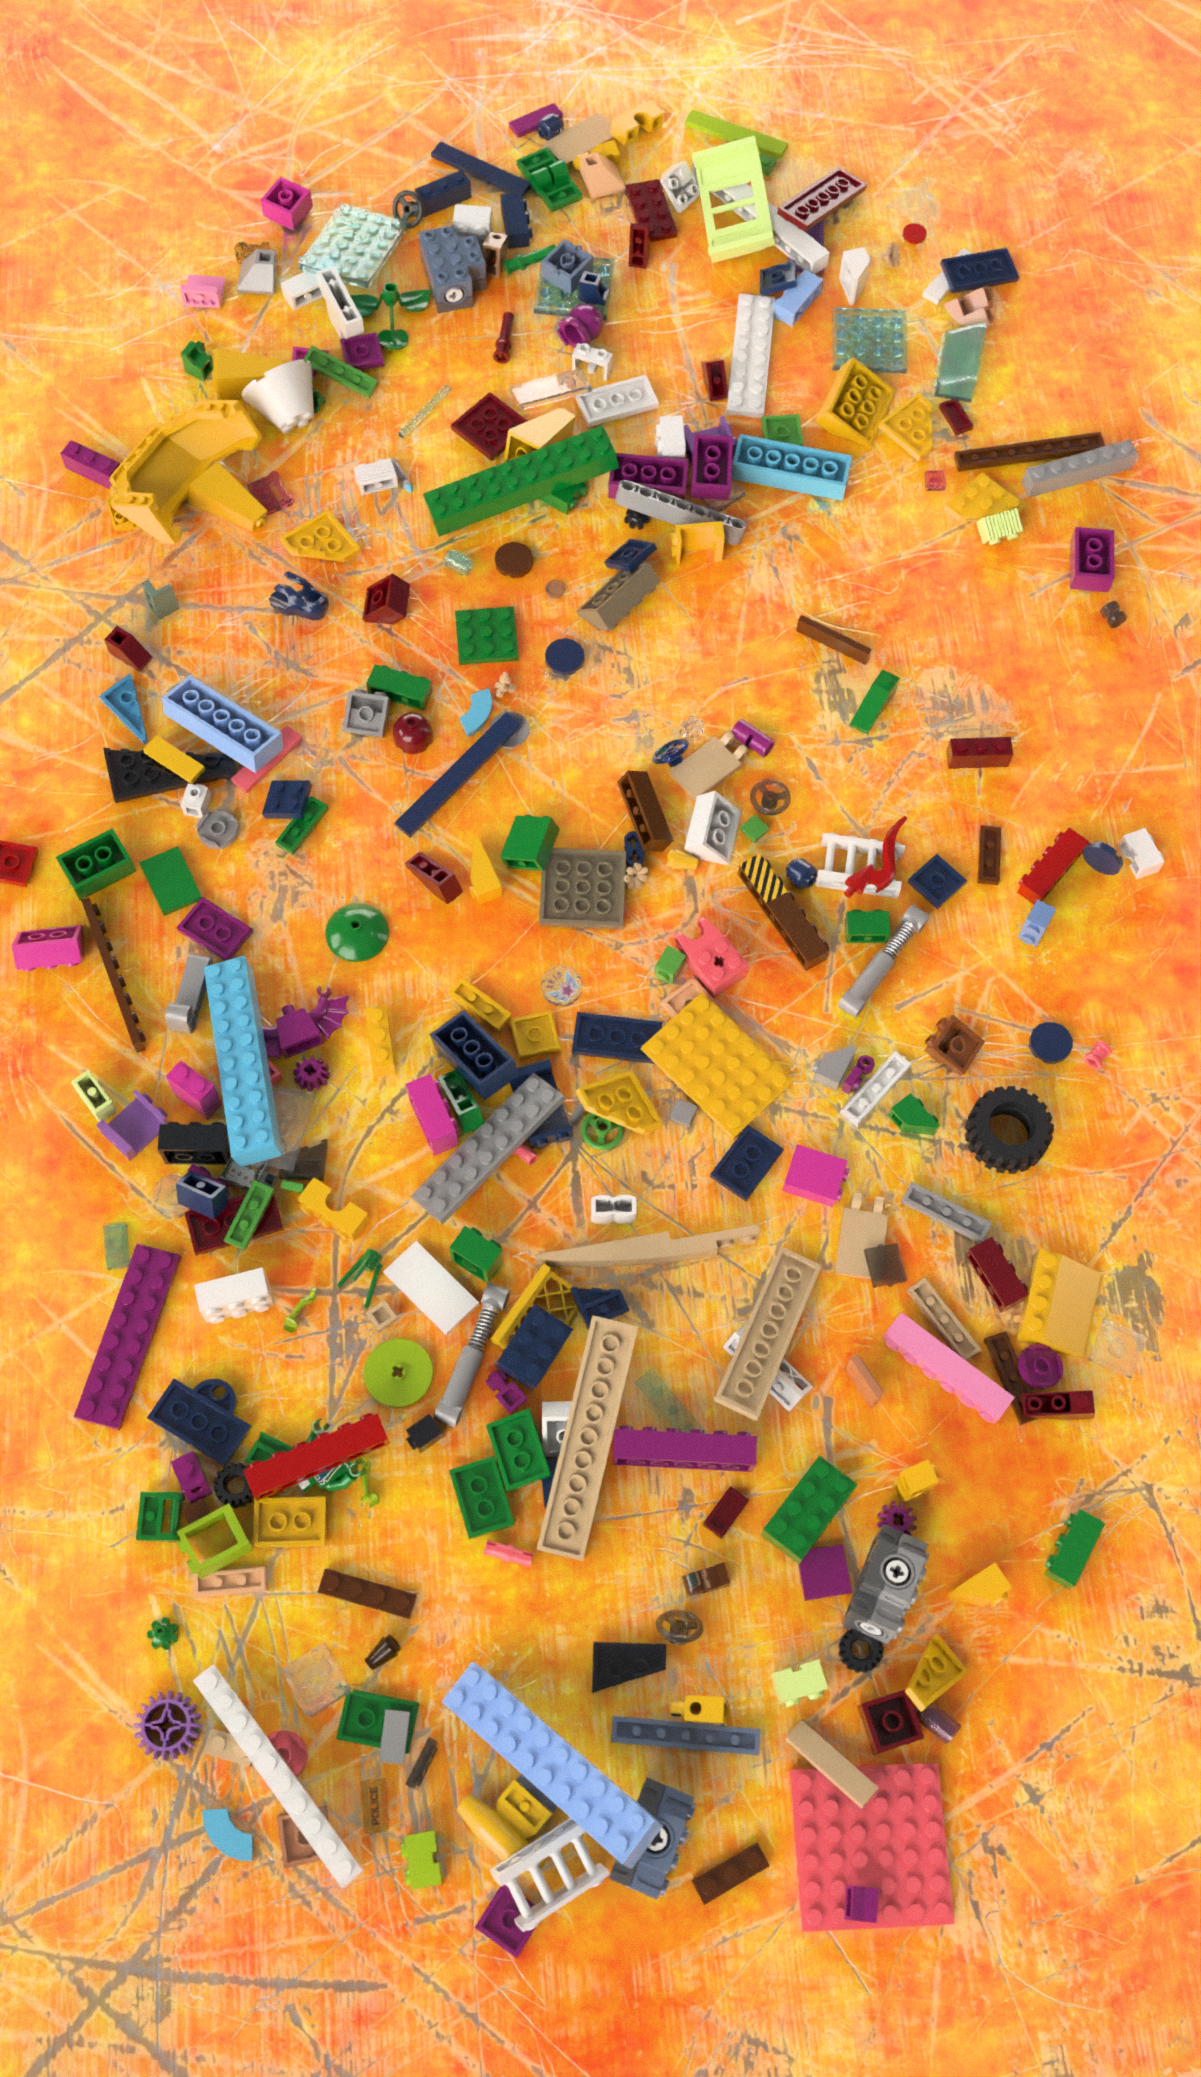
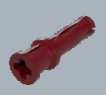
(503, 343)

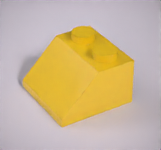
(983, 1588)

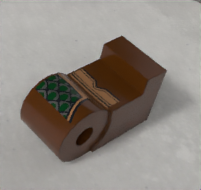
(706, 1580)

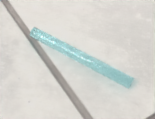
(424, 411)

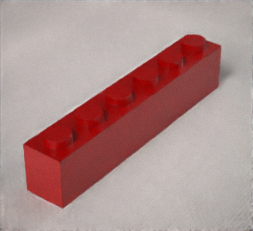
(316, 1456)

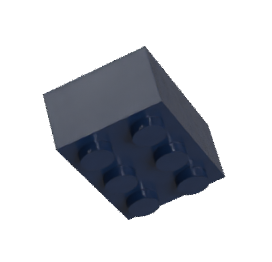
(533, 1347)

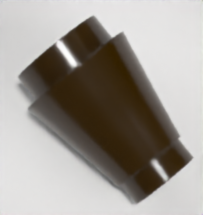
(383, 1652)

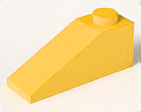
(483, 878)

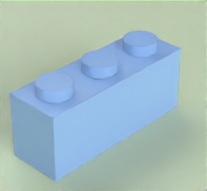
(798, 299)

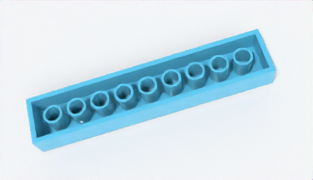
(242, 1062)

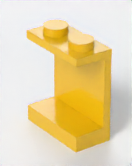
(698, 537)

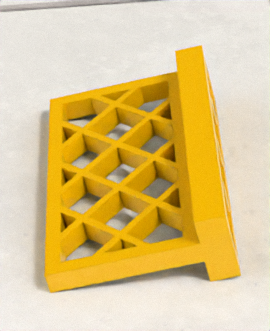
(526, 1300)

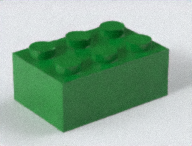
(96, 864)

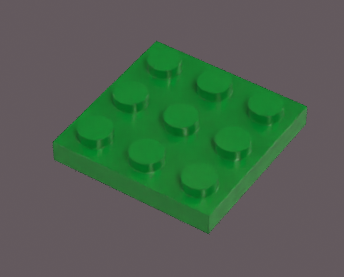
(486, 635)

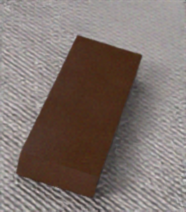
(989, 855)

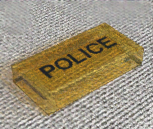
(375, 1806)

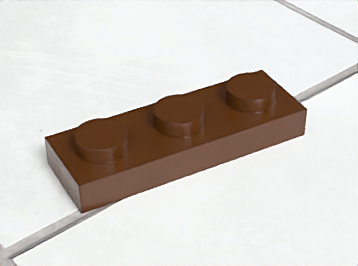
(730, 1873)

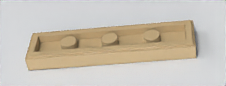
(943, 1319)
(832, 1764)

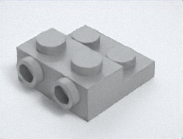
(366, 713)

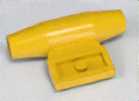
(506, 1828)

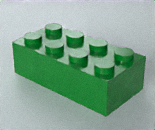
(809, 1509)

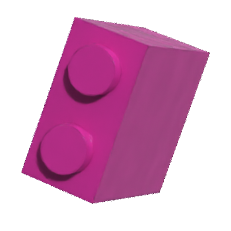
(194, 1090)
(816, 1176)

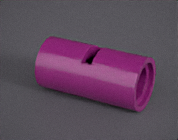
(753, 738)

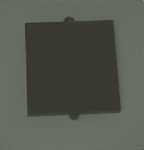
(885, 1265)

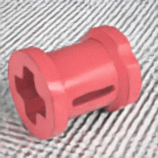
(1098, 1054)

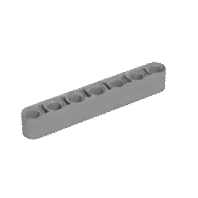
(675, 509)

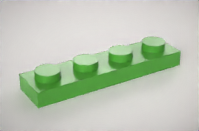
(341, 372)

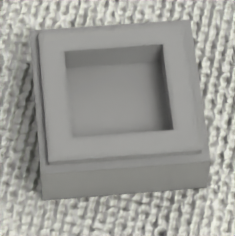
(683, 1113)

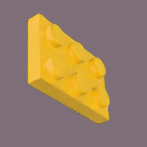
(290, 1522)

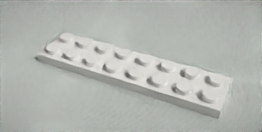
(750, 356)

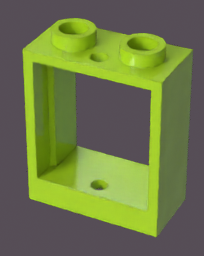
(223, 1558)

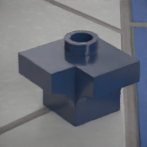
(592, 289)

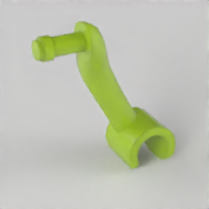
(290, 1322)
(372, 1496)

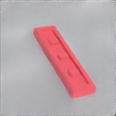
(247, 779)

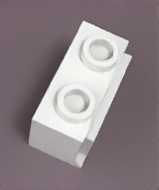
(594, 357)

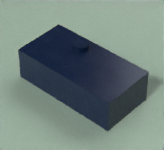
(474, 1054)

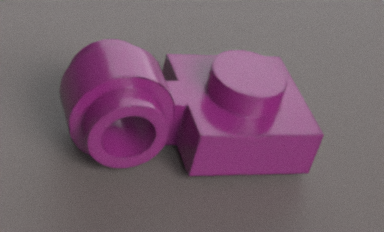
(853, 1080)
(509, 1396)

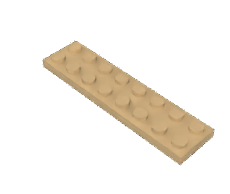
(767, 1333)

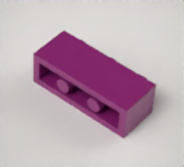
(88, 463)

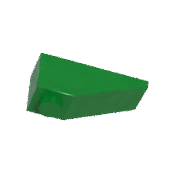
(875, 701)
(461, 1101)

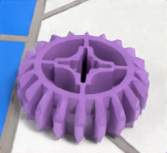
(167, 1737)

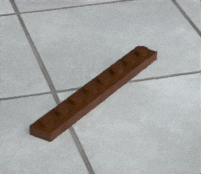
(1027, 451)
(117, 981)

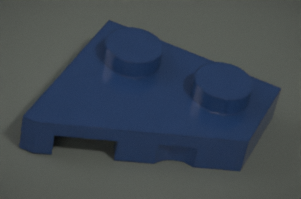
(599, 1303)

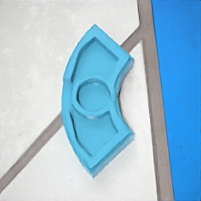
(478, 713)
(226, 1836)

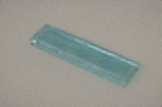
(666, 1402)

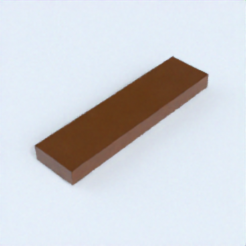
(833, 639)
(1006, 1365)

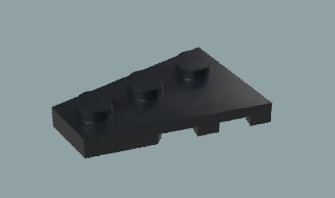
(624, 1661)

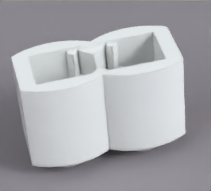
(609, 1209)

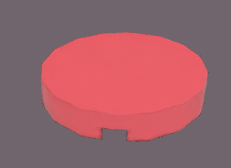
(291, 1749)

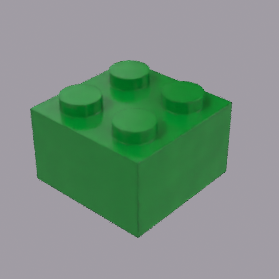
(477, 1254)

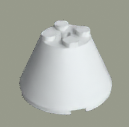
(283, 395)

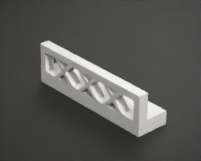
(784, 1385)

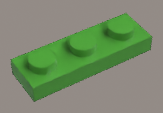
(249, 1215)

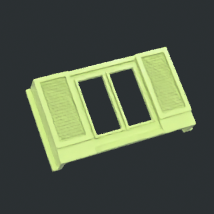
(724, 168)

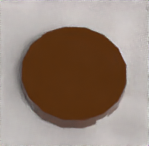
(513, 559)

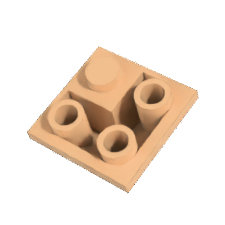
(600, 175)

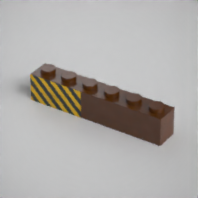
(783, 911)

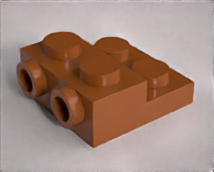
(953, 1044)

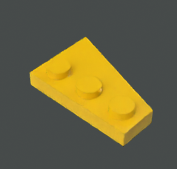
(934, 1673)

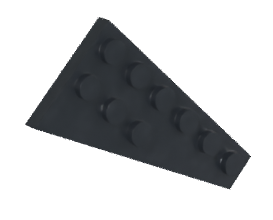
(139, 775)

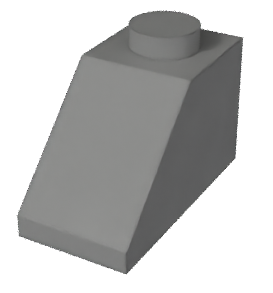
(833, 1067)

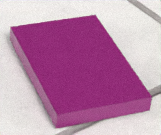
(214, 929)

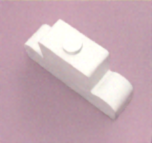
(340, 305)

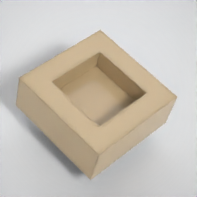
(381, 1316)

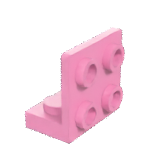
(203, 291)

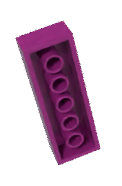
(684, 1449)

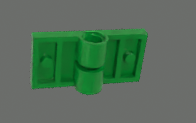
(549, 179)

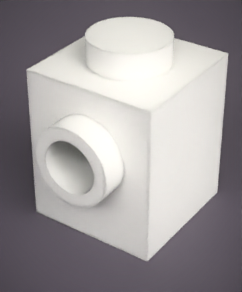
(195, 800)

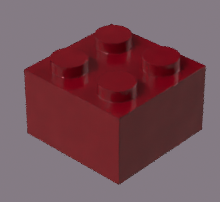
(890, 1722)

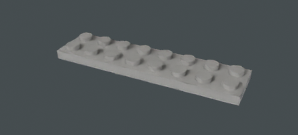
(487, 1148)

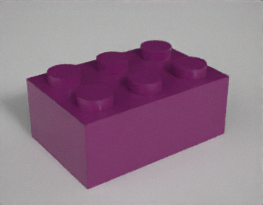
(711, 467)
(1092, 559)

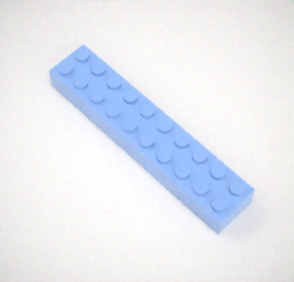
(553, 1765)

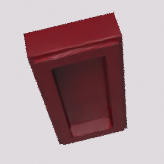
(956, 416)
(725, 1512)

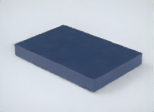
(746, 1163)

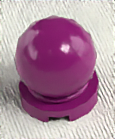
(581, 325)

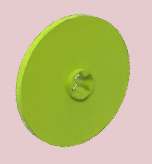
(398, 1391)

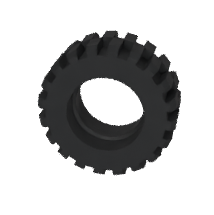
(1025, 1109)

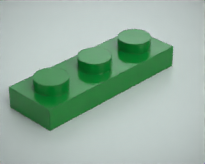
(299, 829)

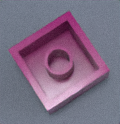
(286, 203)

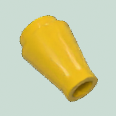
(680, 860)

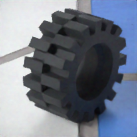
(221, 1482)
(855, 1663)

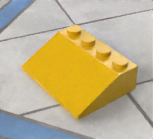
(855, 404)
(1058, 1303)

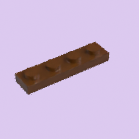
(367, 1593)

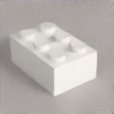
(234, 1296)

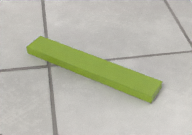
(733, 132)

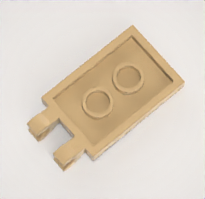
(708, 766)
(858, 1232)

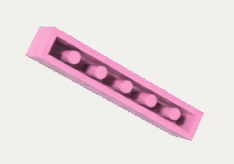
(948, 1368)

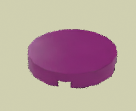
(1040, 1366)

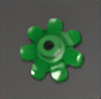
(318, 400)
(166, 1636)

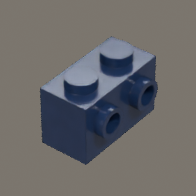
(201, 1194)

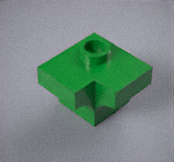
(196, 360)

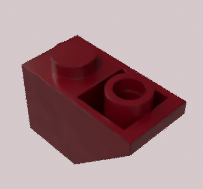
(127, 649)

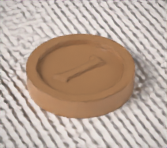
(554, 589)

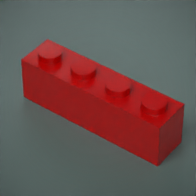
(1053, 866)

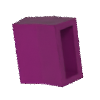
(861, 1903)

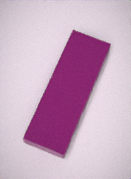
(529, 122)

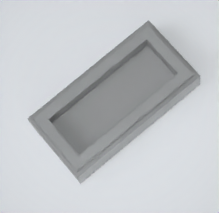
(394, 1737)

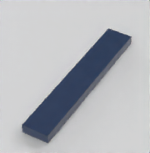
(480, 169)

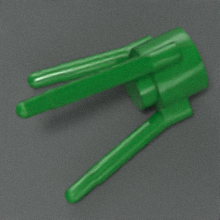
(368, 1262)

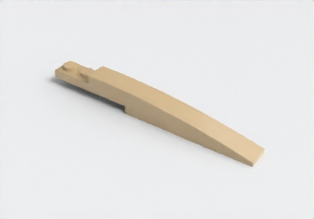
(649, 1249)

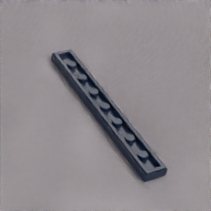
(457, 775)

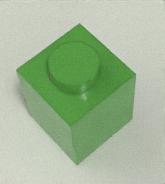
(669, 965)

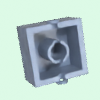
(566, 265)

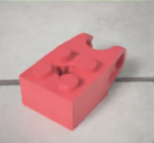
(712, 958)

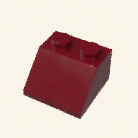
(386, 600)

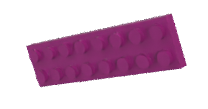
(127, 1337)

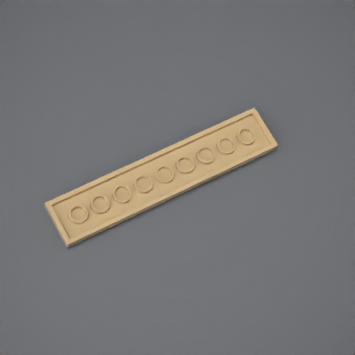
(587, 1438)

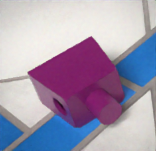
(191, 1475)

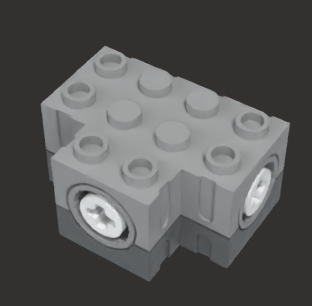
(887, 1584)

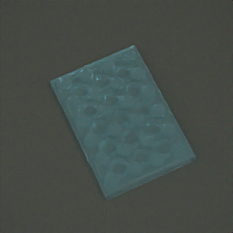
(355, 244)

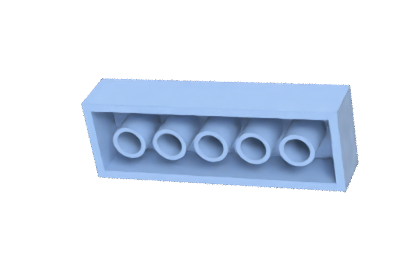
(222, 723)

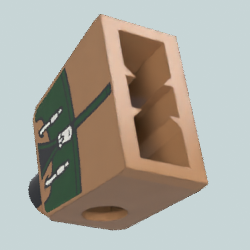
(495, 247)

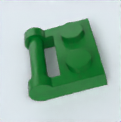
(152, 1516)

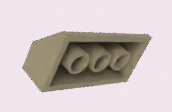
(618, 597)

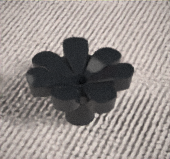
(635, 518)

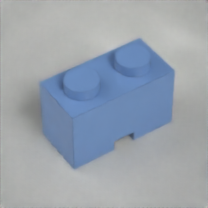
(1036, 923)

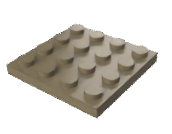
(583, 889)

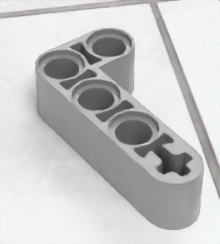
(184, 1012)

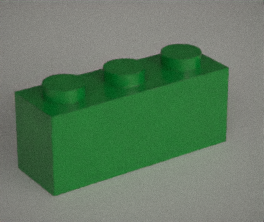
(400, 686)
(1073, 1548)

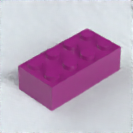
(654, 472)

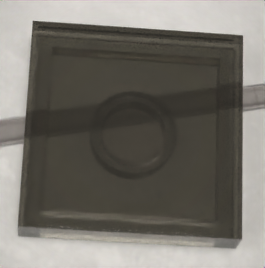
(422, 1764)

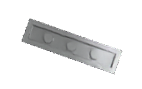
(946, 1212)

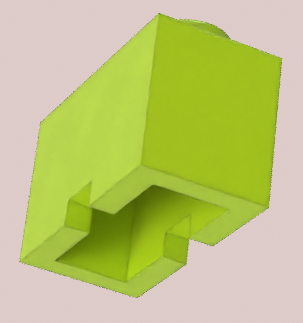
(422, 1869)

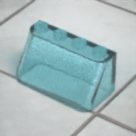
(959, 362)

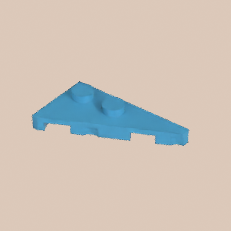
(123, 703)

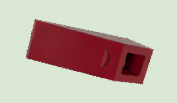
(1059, 1405)

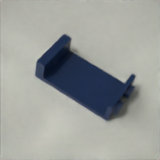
(544, 1071)

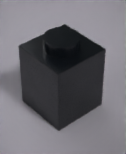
(423, 1434)

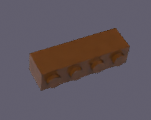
(645, 811)

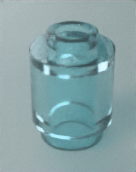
(458, 562)

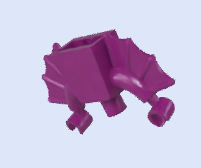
(301, 1030)

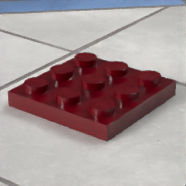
(487, 425)

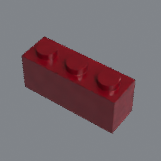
(979, 752)
(997, 1274)

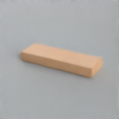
(231, 1582)

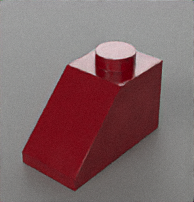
(715, 379)

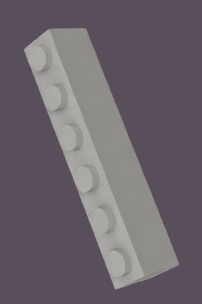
(1079, 468)

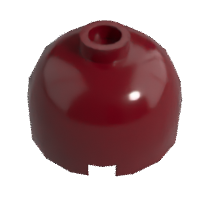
(412, 733)

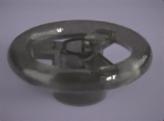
(768, 806)
(679, 1629)

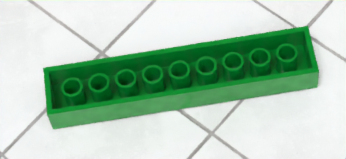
(521, 480)

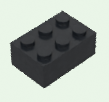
(194, 1143)

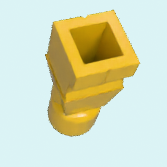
(607, 149)

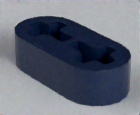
(630, 851)

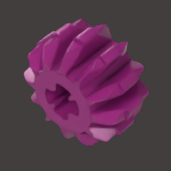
(308, 1066)
(894, 1512)

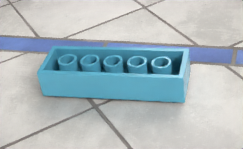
(791, 467)

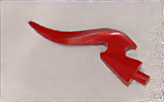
(883, 877)

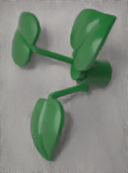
(413, 301)

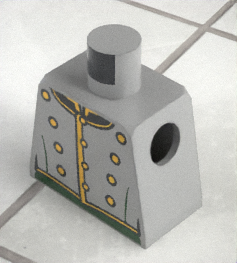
(244, 1176)

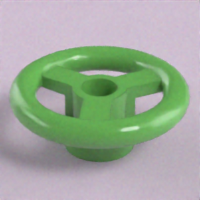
(589, 1119)

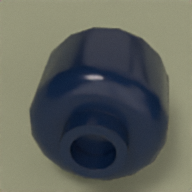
(550, 126)
(801, 873)

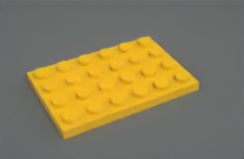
(717, 1065)

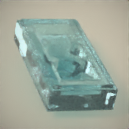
(116, 1245)

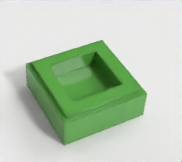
(754, 829)
(293, 1186)

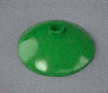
(361, 942)

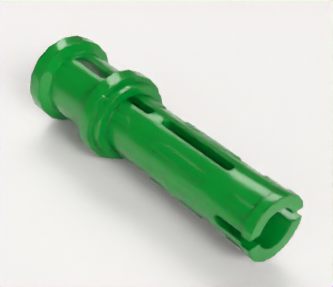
(522, 261)

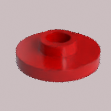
(914, 233)

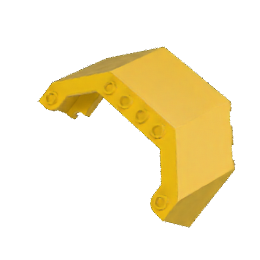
(171, 456)

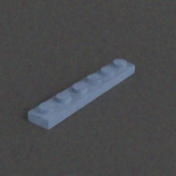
(685, 1735)

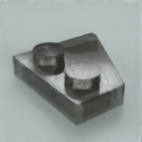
(309, 1165)

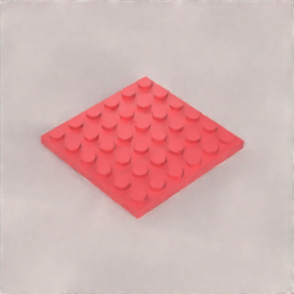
(887, 1846)

